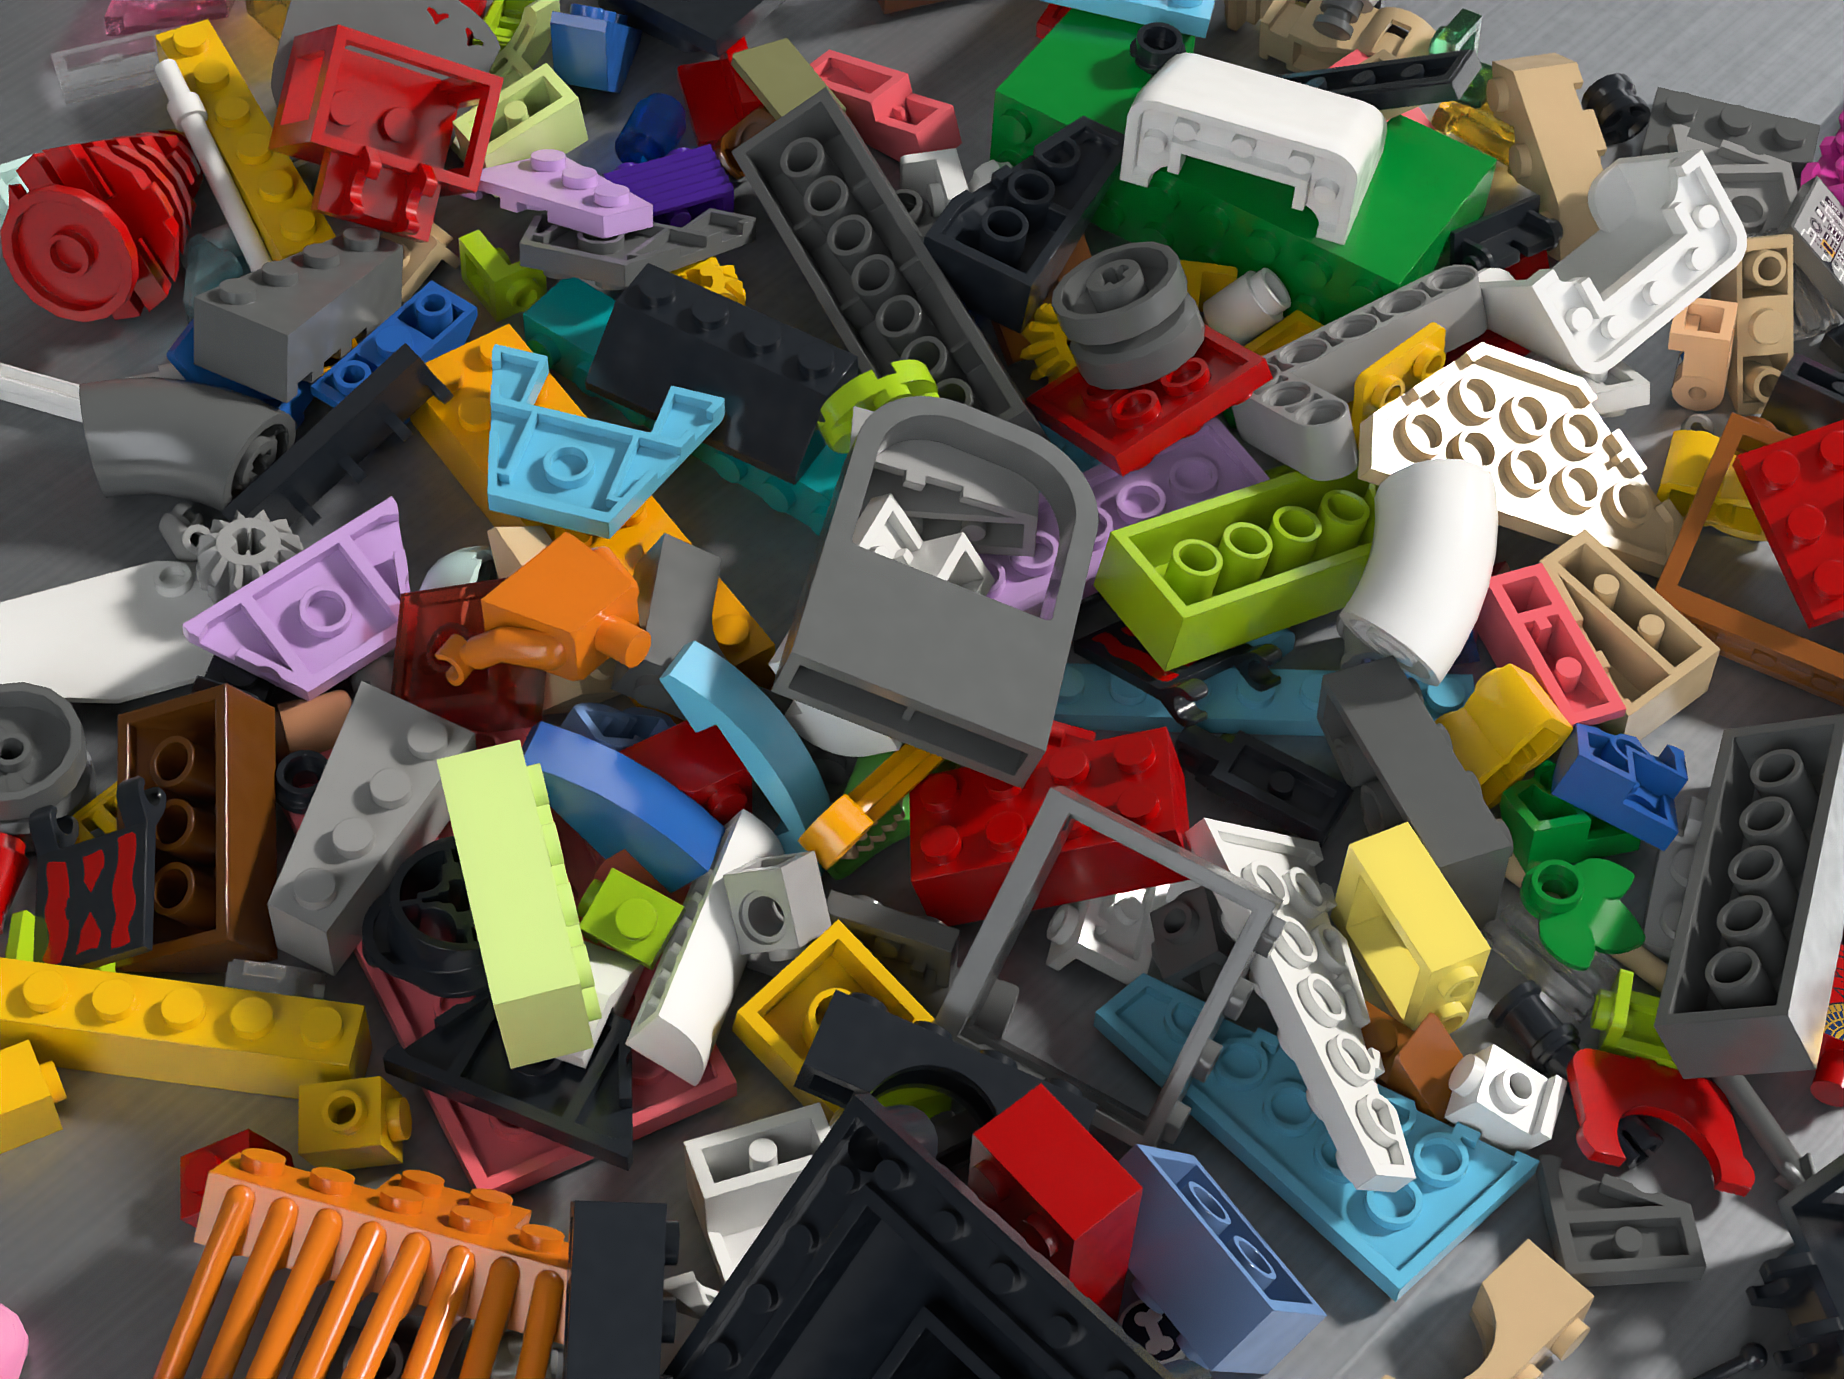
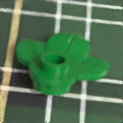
(1587, 914)

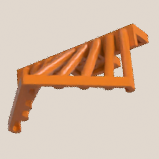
(403, 1240)

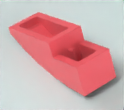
(886, 109)

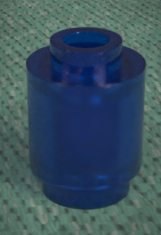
(651, 129)

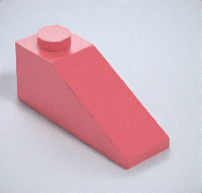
(1534, 630)

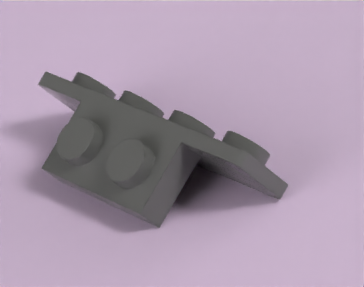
(914, 950)

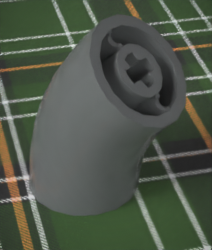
(180, 438)

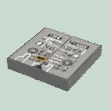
(1818, 239)

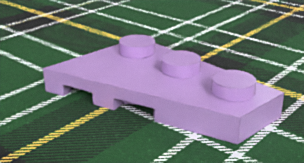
(568, 192)

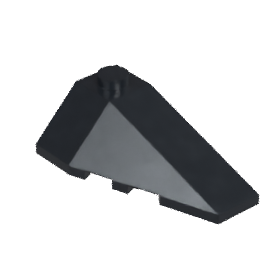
(1021, 227)

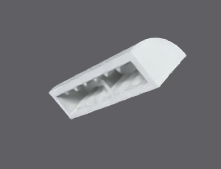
(700, 962)

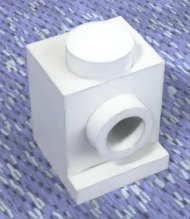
(1504, 1100)

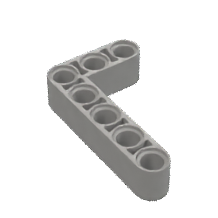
(1304, 408)

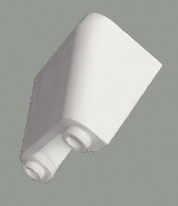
(1260, 127)
(1657, 250)

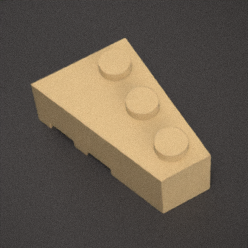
(1638, 637)

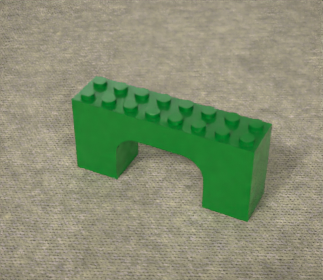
(1234, 217)

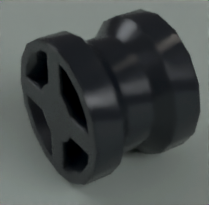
(1616, 107)

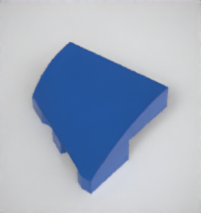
(1622, 782)

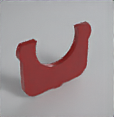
(1615, 1086)

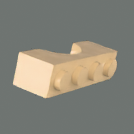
(1527, 1315)

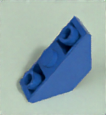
(593, 47)
(428, 323)

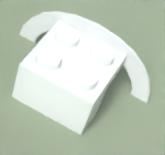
(737, 1185)

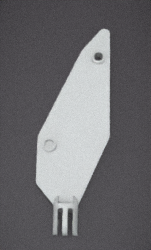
(107, 634)

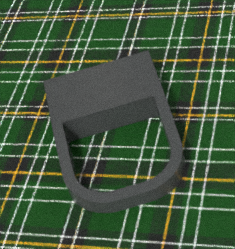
(921, 651)

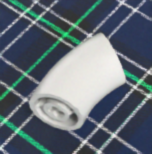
(1427, 565)

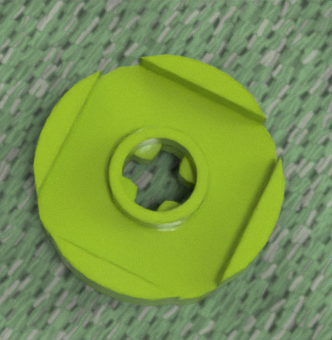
(870, 393)

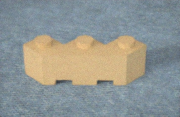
(1555, 139)

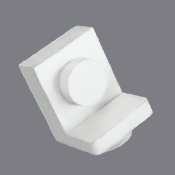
(934, 176)

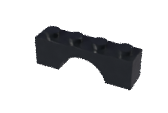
(875, 1052)

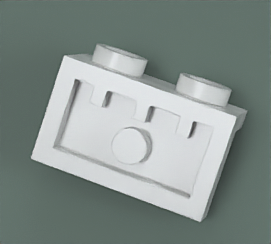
(1107, 933)

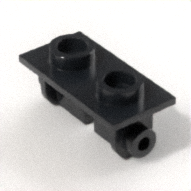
(1504, 235)

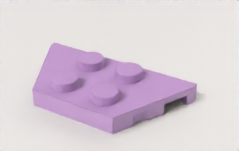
(317, 611)

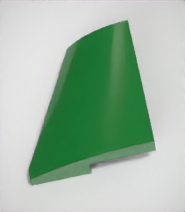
(1554, 829)

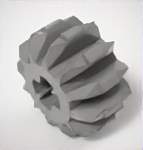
(242, 552)

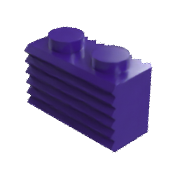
(678, 184)

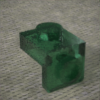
(1464, 34)

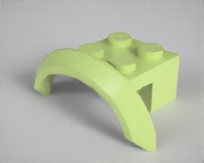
(533, 105)

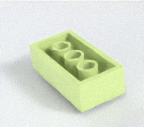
(521, 903)

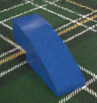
(624, 806)

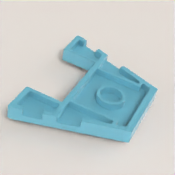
(577, 467)

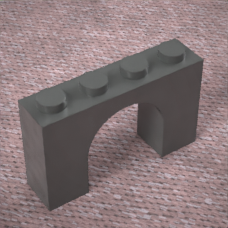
(676, 608)

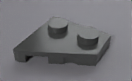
(1616, 1232)

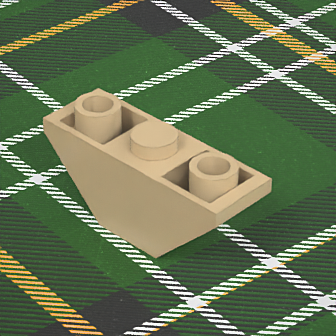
(1763, 320)

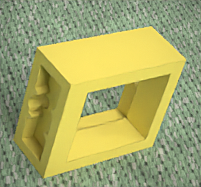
(1409, 929)

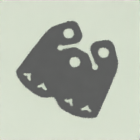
(397, 21)

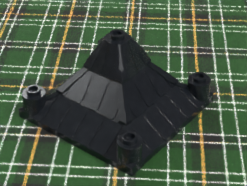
(901, 1275)

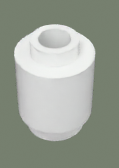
(1247, 306)

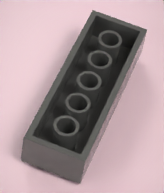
(1761, 906)

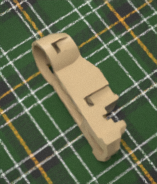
(1291, 38)

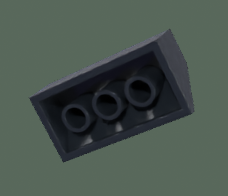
(698, 340)

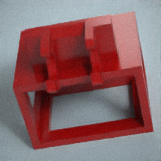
(380, 128)

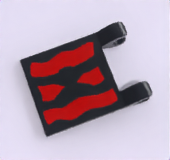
(1124, 656)
(96, 893)

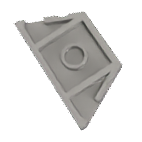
(1755, 184)

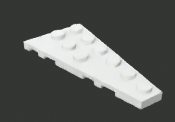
(1313, 998)

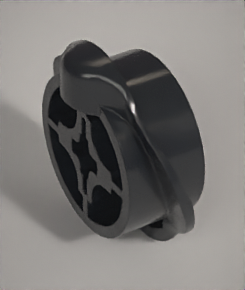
(426, 926)

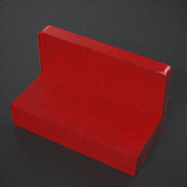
(715, 95)

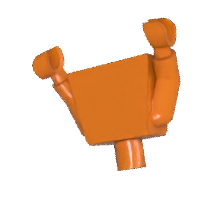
(556, 616)

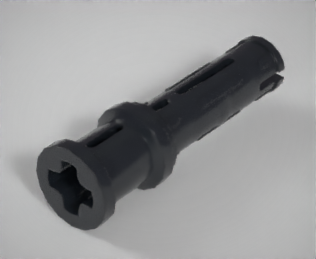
(1550, 1049)

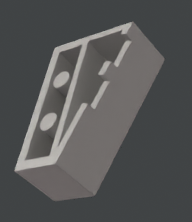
(955, 493)

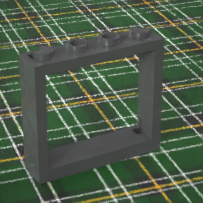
(1011, 911)

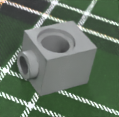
(797, 888)

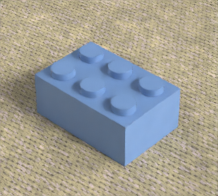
(1211, 1269)

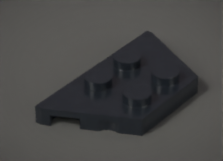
(550, 1097)

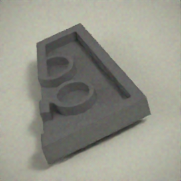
(1715, 120)

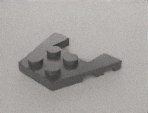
(620, 258)

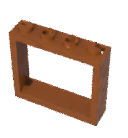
(1734, 632)

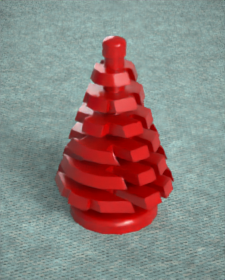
(102, 224)

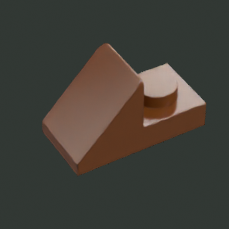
(1414, 1061)

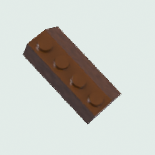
(217, 829)

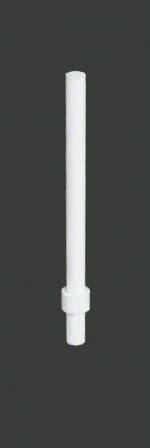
(190, 117)

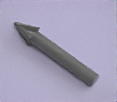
(1767, 1132)

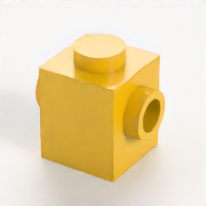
(352, 1123)

